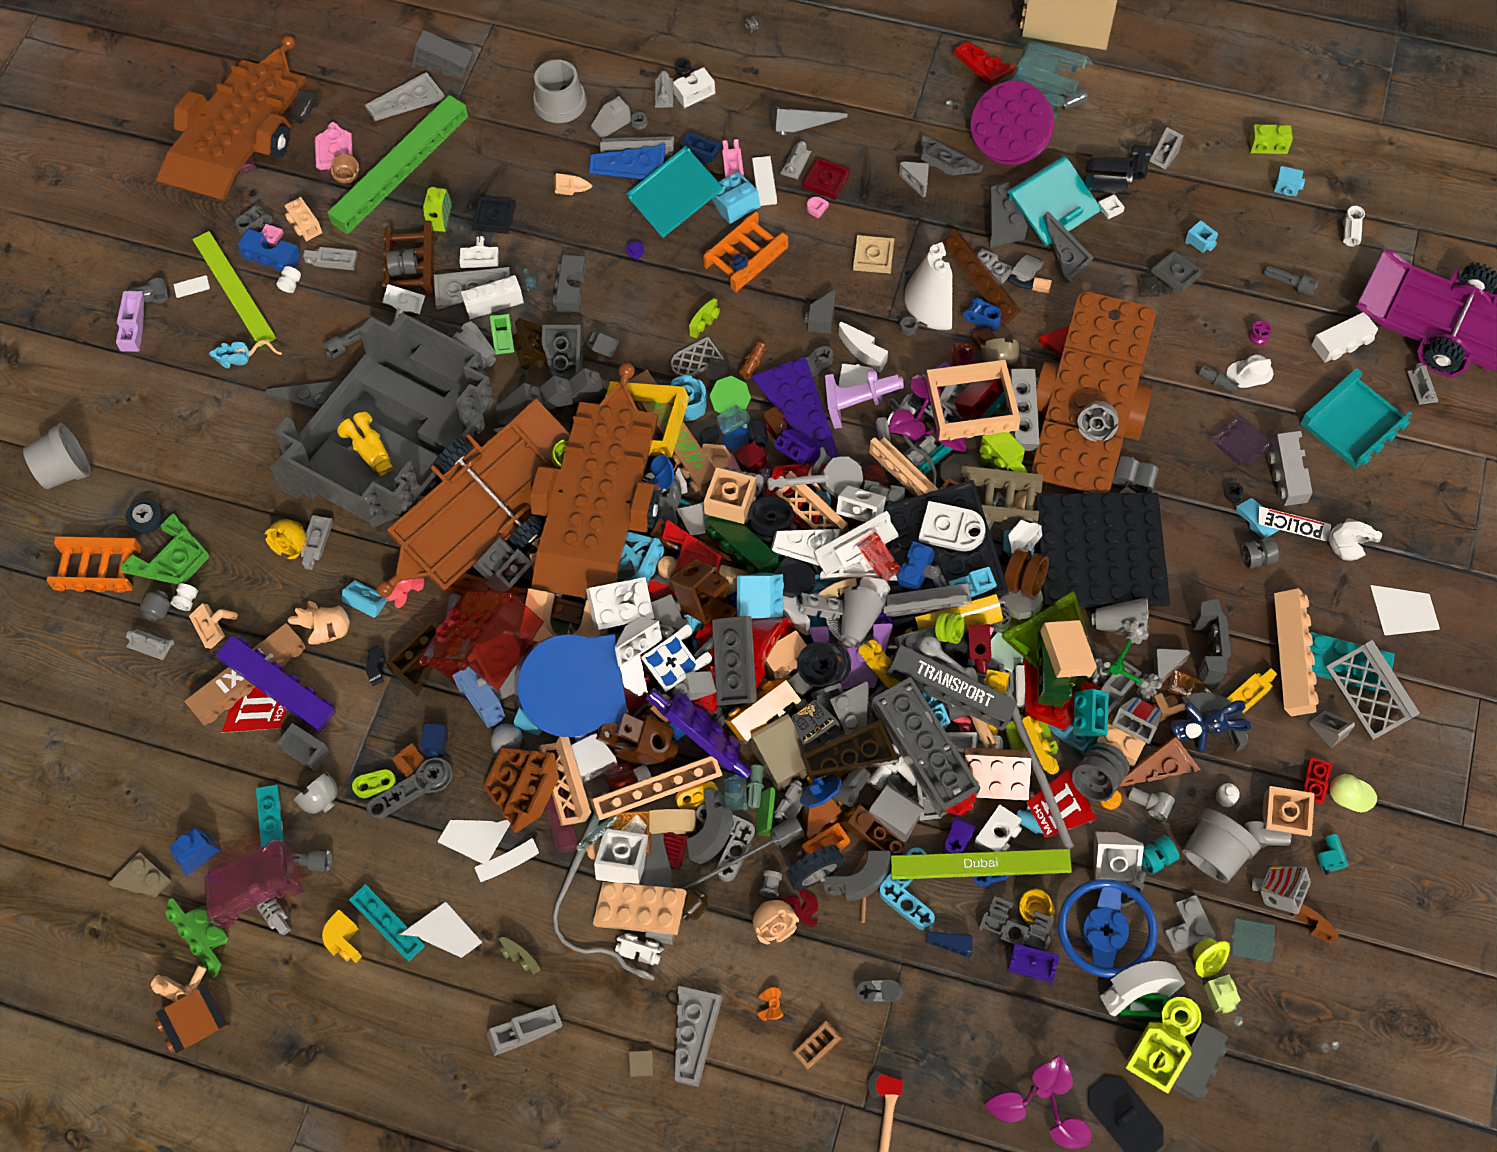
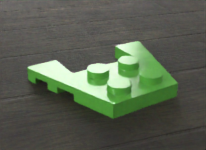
(175, 562)

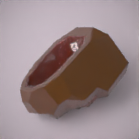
(775, 422)

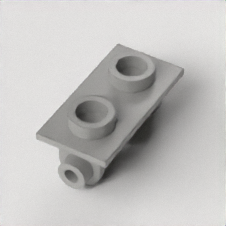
(663, 90)
(796, 161)
(1422, 385)
(925, 444)
(828, 607)
(148, 644)
(790, 805)

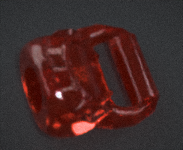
(620, 776)

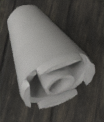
(860, 612)
(1112, 617)

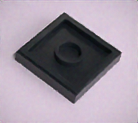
(494, 215)

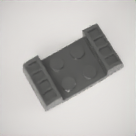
(1212, 621)

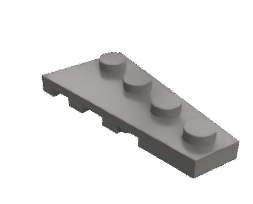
(406, 97)

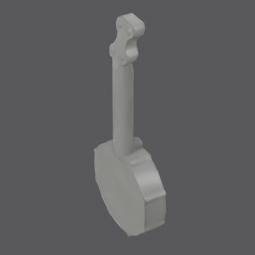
(835, 477)
(1020, 606)

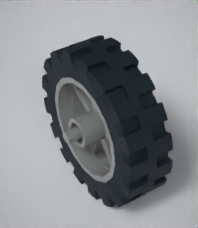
(815, 867)

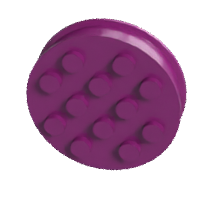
(1012, 123)

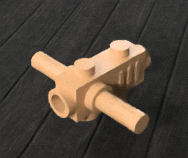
(174, 990)

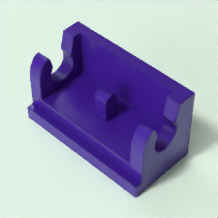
(1033, 963)

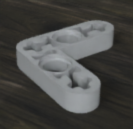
(737, 825)

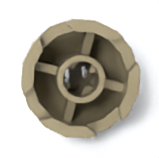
(1000, 350)

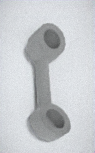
(930, 647)

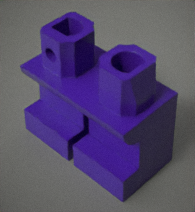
(797, 447)

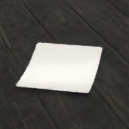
(694, 518)

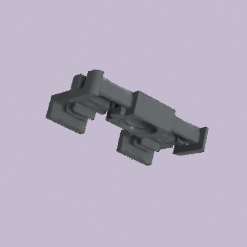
(997, 924)

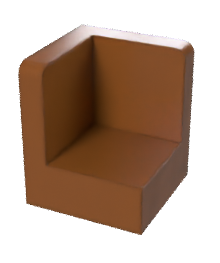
(408, 760)

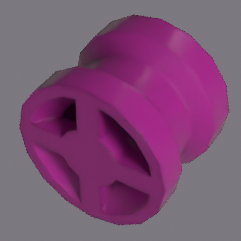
(1264, 330)

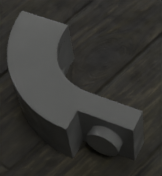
(714, 832)
(865, 881)

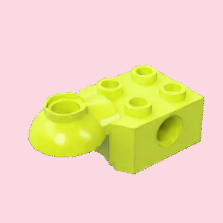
(1163, 1045)

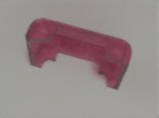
(250, 882)

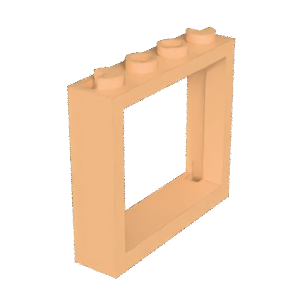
(969, 374)

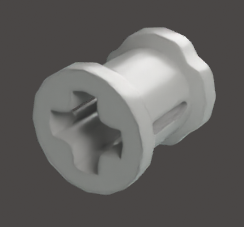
(770, 884)

